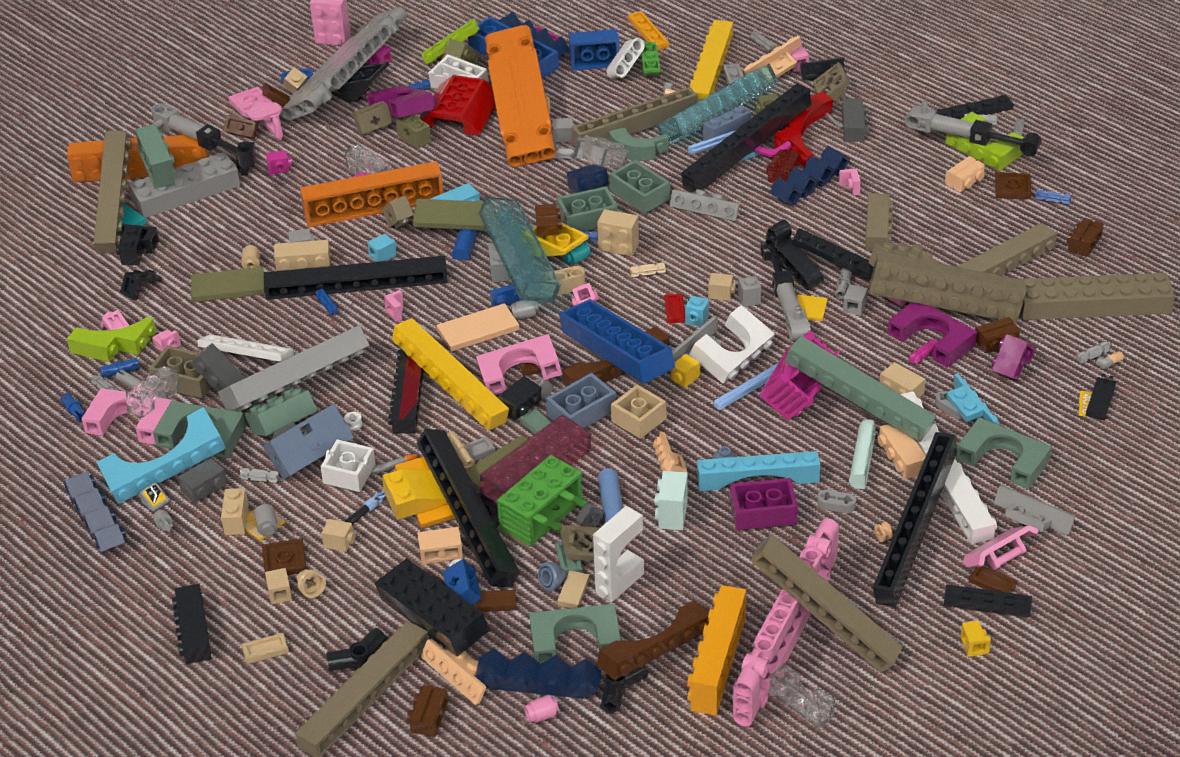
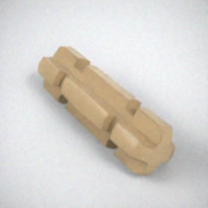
(649, 269)

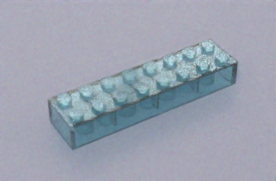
(722, 101)
(519, 250)

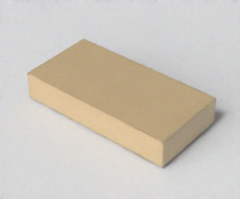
(573, 589)
(265, 648)

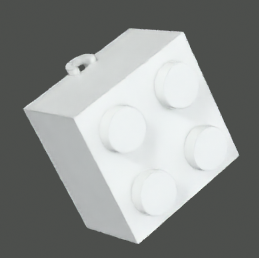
(348, 465)

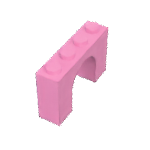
(535, 351)
(111, 404)

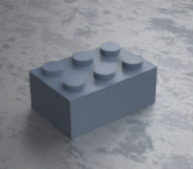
(582, 401)

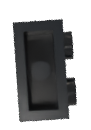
(131, 245)
(521, 397)

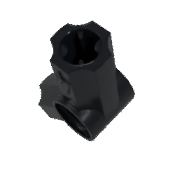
(358, 652)
(615, 689)

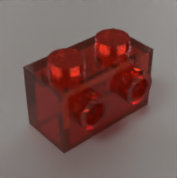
(782, 165)

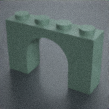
(175, 423)
(987, 436)
(548, 625)

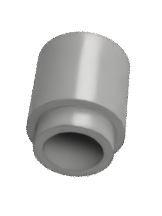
(524, 309)

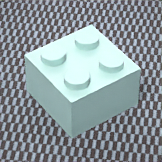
(672, 500)

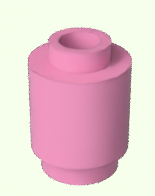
(541, 709)

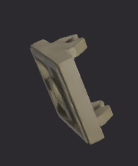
(824, 82)
(572, 548)

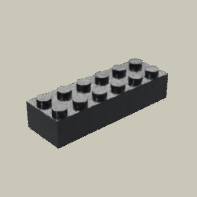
(432, 607)

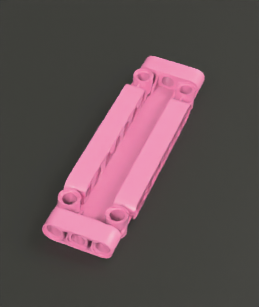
(781, 629)

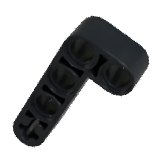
(792, 257)

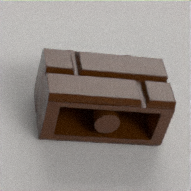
(1085, 237)
(991, 334)
(427, 710)

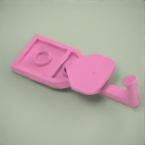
(258, 107)

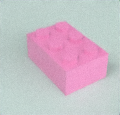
(330, 21)

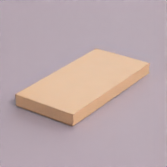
(477, 327)

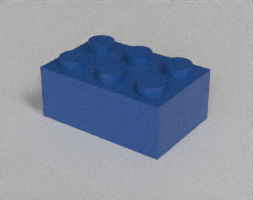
(593, 49)

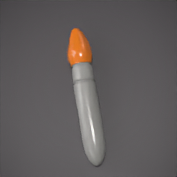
(391, 464)

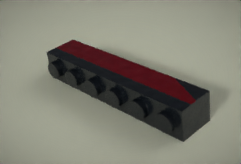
(405, 395)

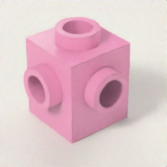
(584, 293)

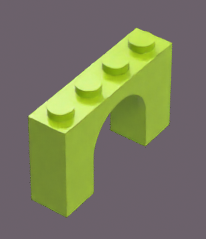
(993, 154)

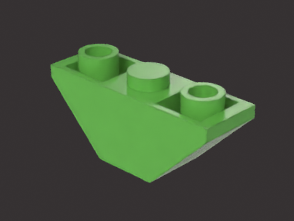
(650, 60)

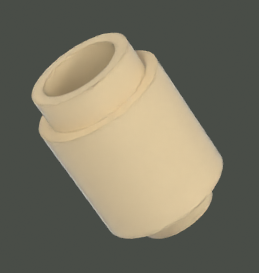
(250, 257)

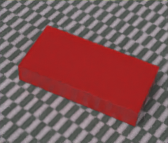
(674, 308)

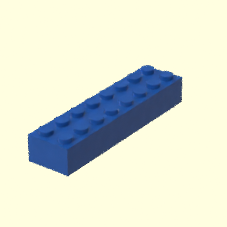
(617, 340)

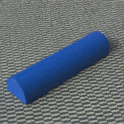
(464, 244)

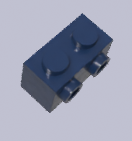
(587, 178)

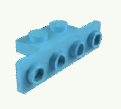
(968, 403)

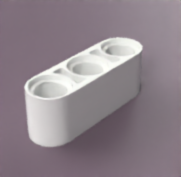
(631, 55)

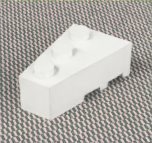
(454, 66)

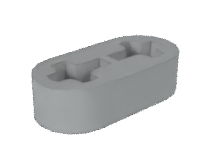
(943, 403)
(836, 501)

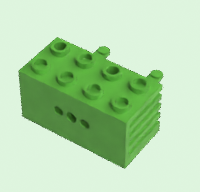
(527, 506)

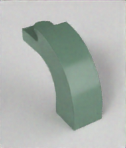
(640, 148)

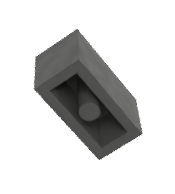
(202, 480)

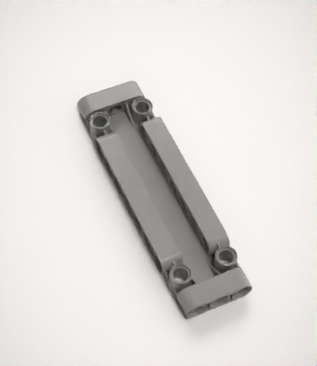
(343, 64)

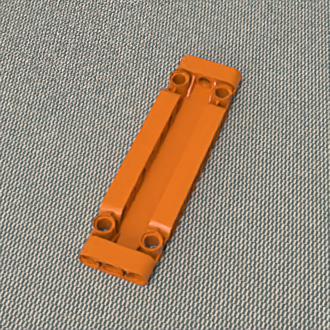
(520, 96)

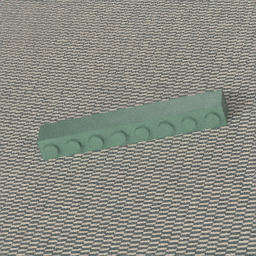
(860, 388)

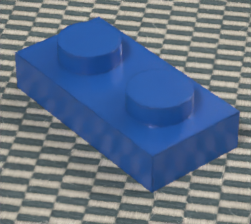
(504, 295)

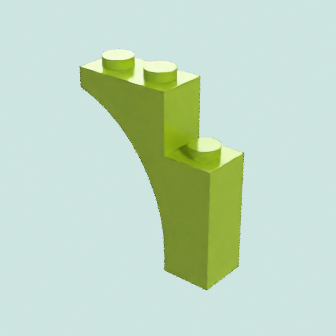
(107, 343)

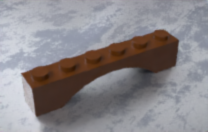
(603, 369)
(625, 656)

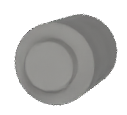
(266, 520)

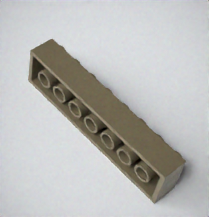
(947, 286)
(1097, 296)

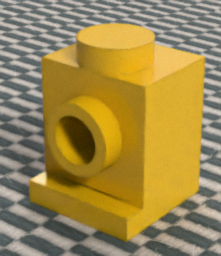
(974, 639)

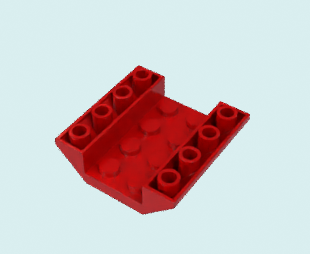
(463, 101)

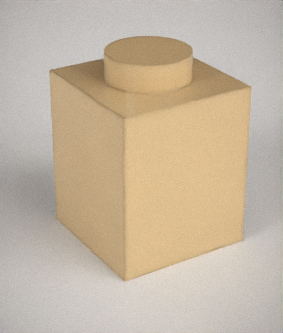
(294, 80)
(721, 286)
(338, 535)
(278, 586)

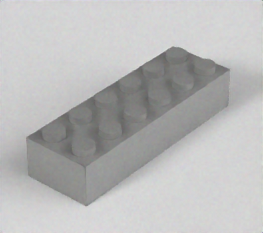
(191, 184)

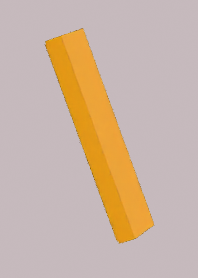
(648, 29)

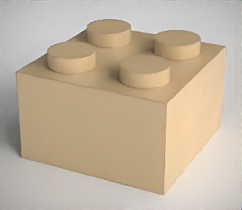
(618, 232)
(638, 411)

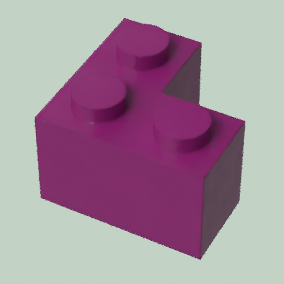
(1012, 356)

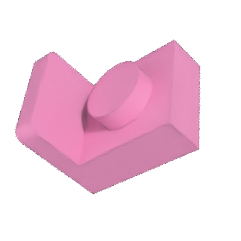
(851, 178)
(394, 305)
(113, 320)
(167, 338)

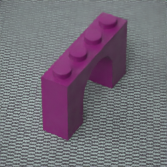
(403, 100)
(918, 317)

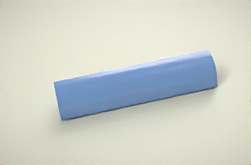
(610, 493)

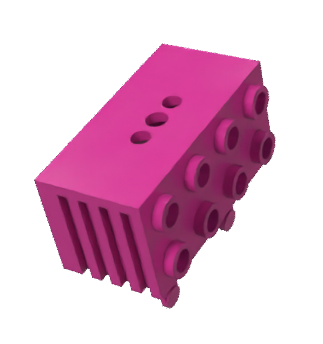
(792, 395)

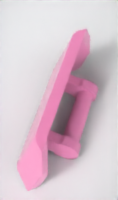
(977, 556)

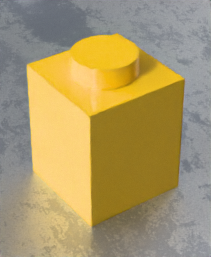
(685, 371)

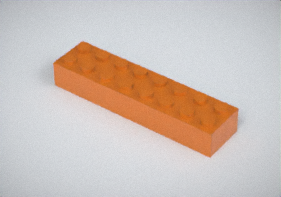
(87, 157)
(369, 193)

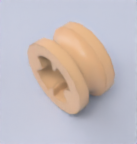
(883, 532)

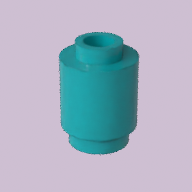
(577, 254)

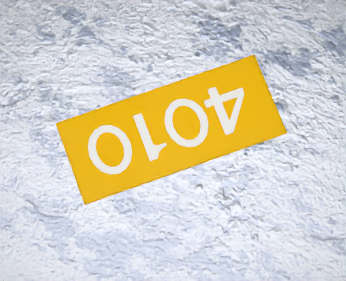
(1083, 402)

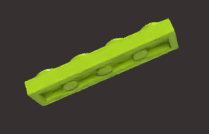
(468, 29)

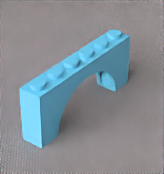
(198, 444)

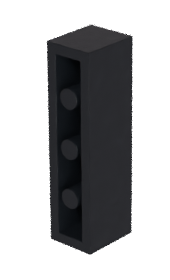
(192, 624)

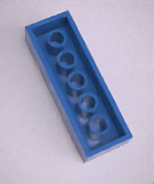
(547, 56)

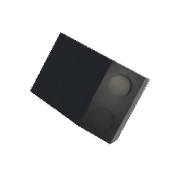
(361, 81)

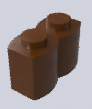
(548, 219)

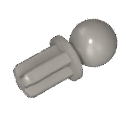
(163, 520)

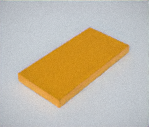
(432, 516)

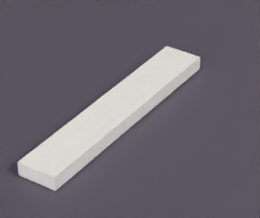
(246, 347)

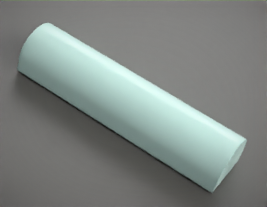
(862, 454)

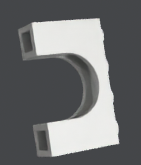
(724, 363)
(613, 572)

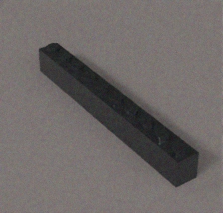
(746, 138)
(355, 277)
(468, 508)
(915, 520)

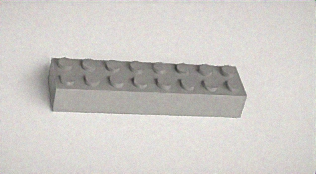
(294, 370)

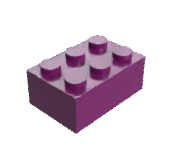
(763, 503)

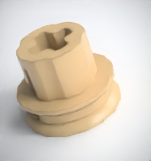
(315, 586)

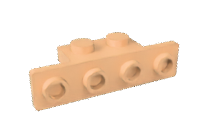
(779, 58)
(668, 460)
(457, 670)

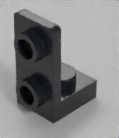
(150, 238)
(133, 280)

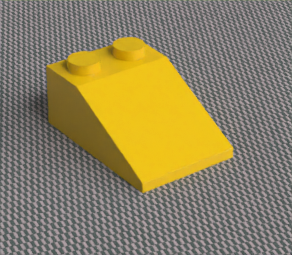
(563, 243)
(412, 492)

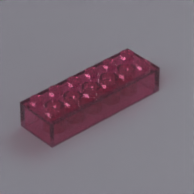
(559, 438)

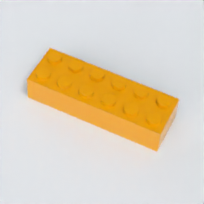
(717, 650)

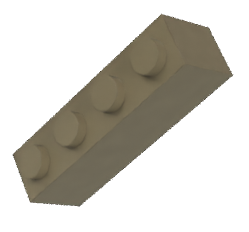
(878, 220)

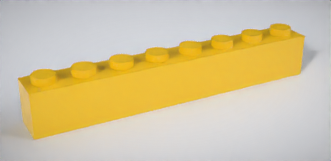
(712, 58)
(450, 374)

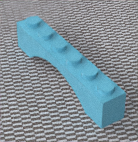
(719, 472)

